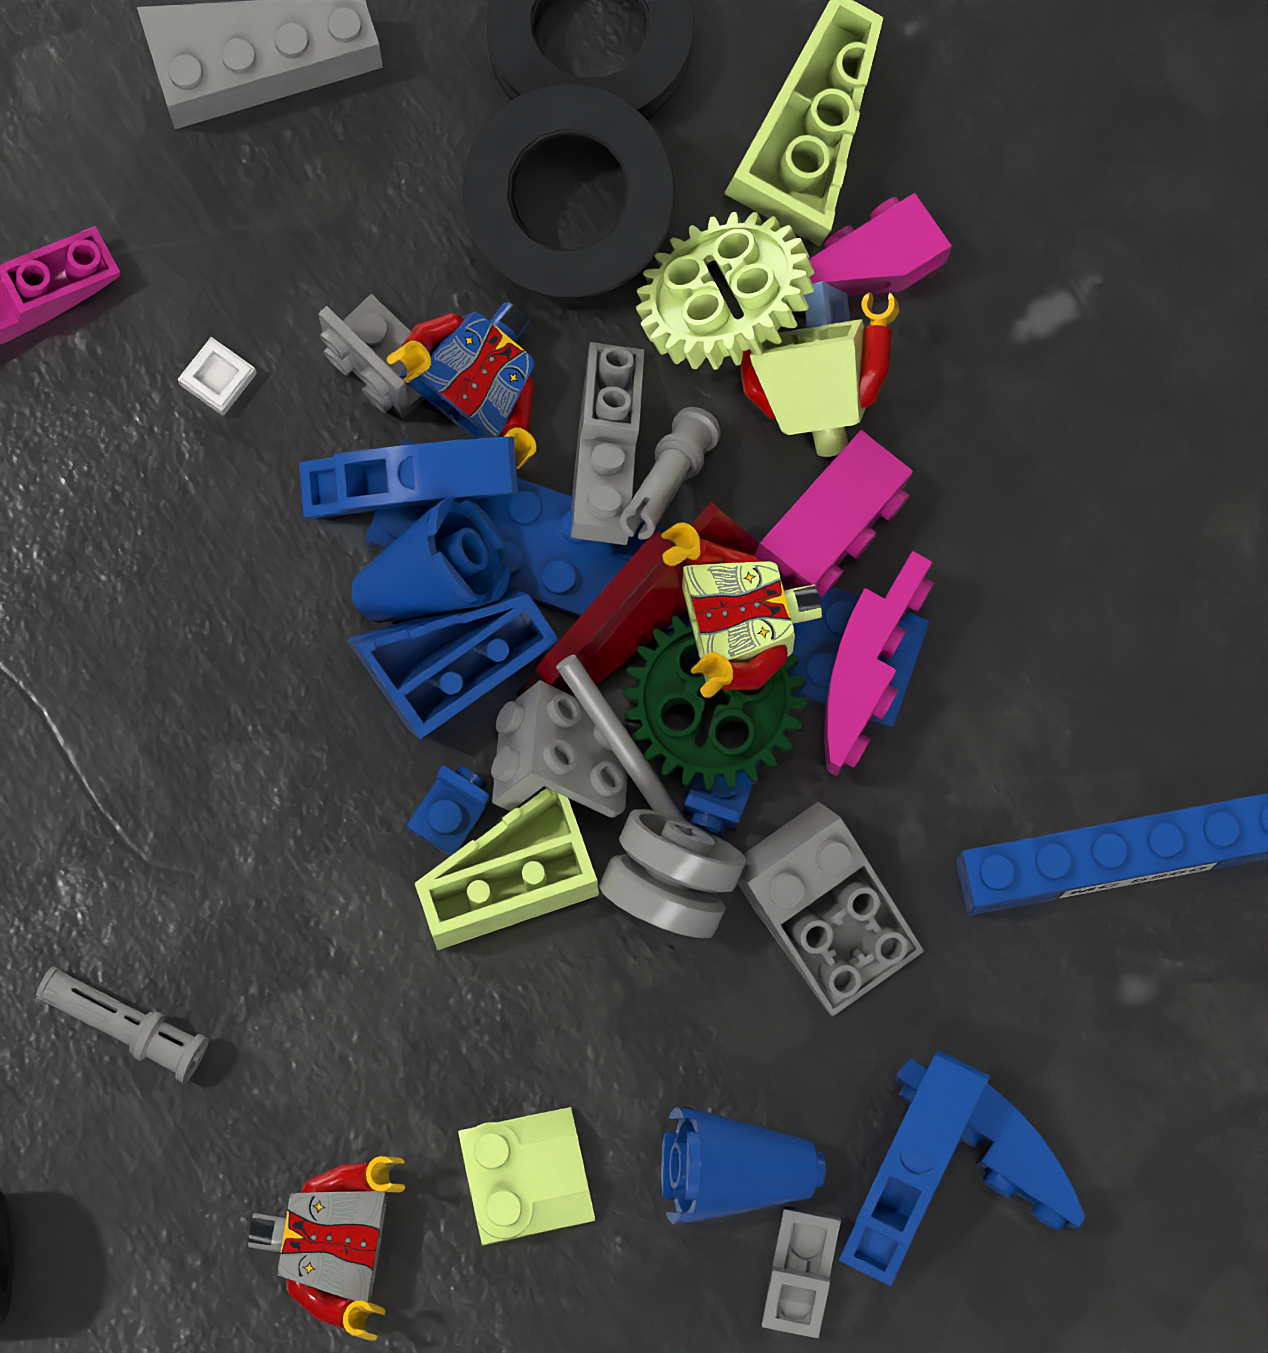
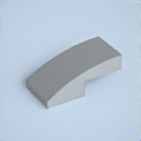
(801, 1271)

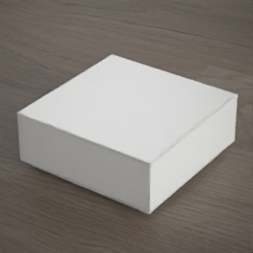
(217, 376)

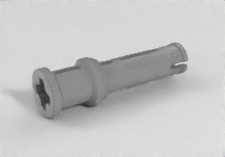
(677, 459)
(146, 1034)

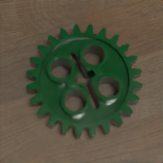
(665, 685)

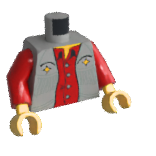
(332, 1242)

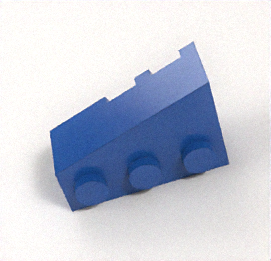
(452, 658)

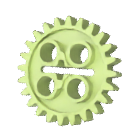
(764, 270)

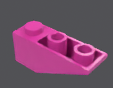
(885, 253)

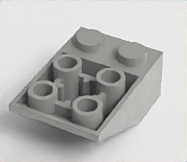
(827, 907)

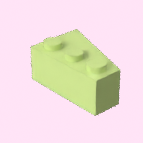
(510, 873)

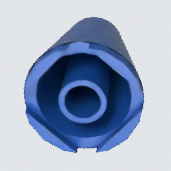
(434, 566)
(733, 1167)

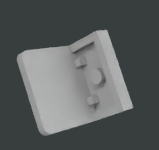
(555, 744)

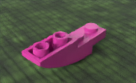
(52, 281)
(860, 680)

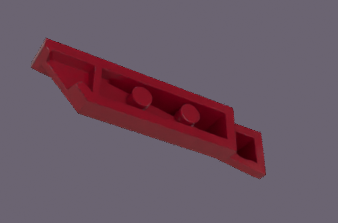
(634, 604)

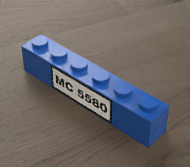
(1114, 855)

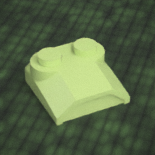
(526, 1176)

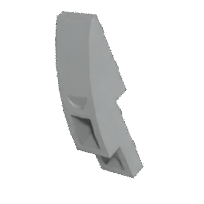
(606, 442)

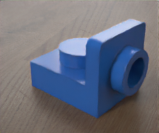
(720, 808)
(451, 809)

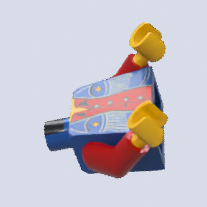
(474, 373)

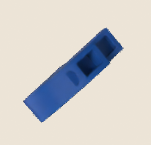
(408, 476)
(1015, 1154)
(914, 1167)

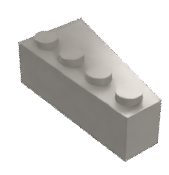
(254, 51)

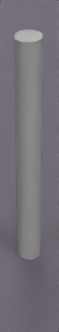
(617, 737)

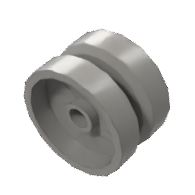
(672, 873)

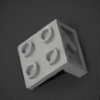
(362, 346)

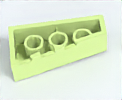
(808, 132)

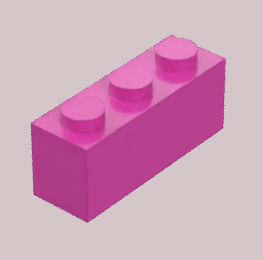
(836, 515)

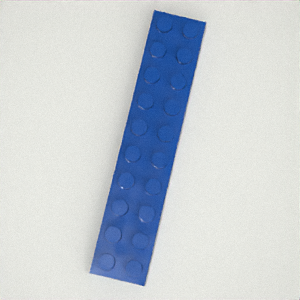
(572, 573)

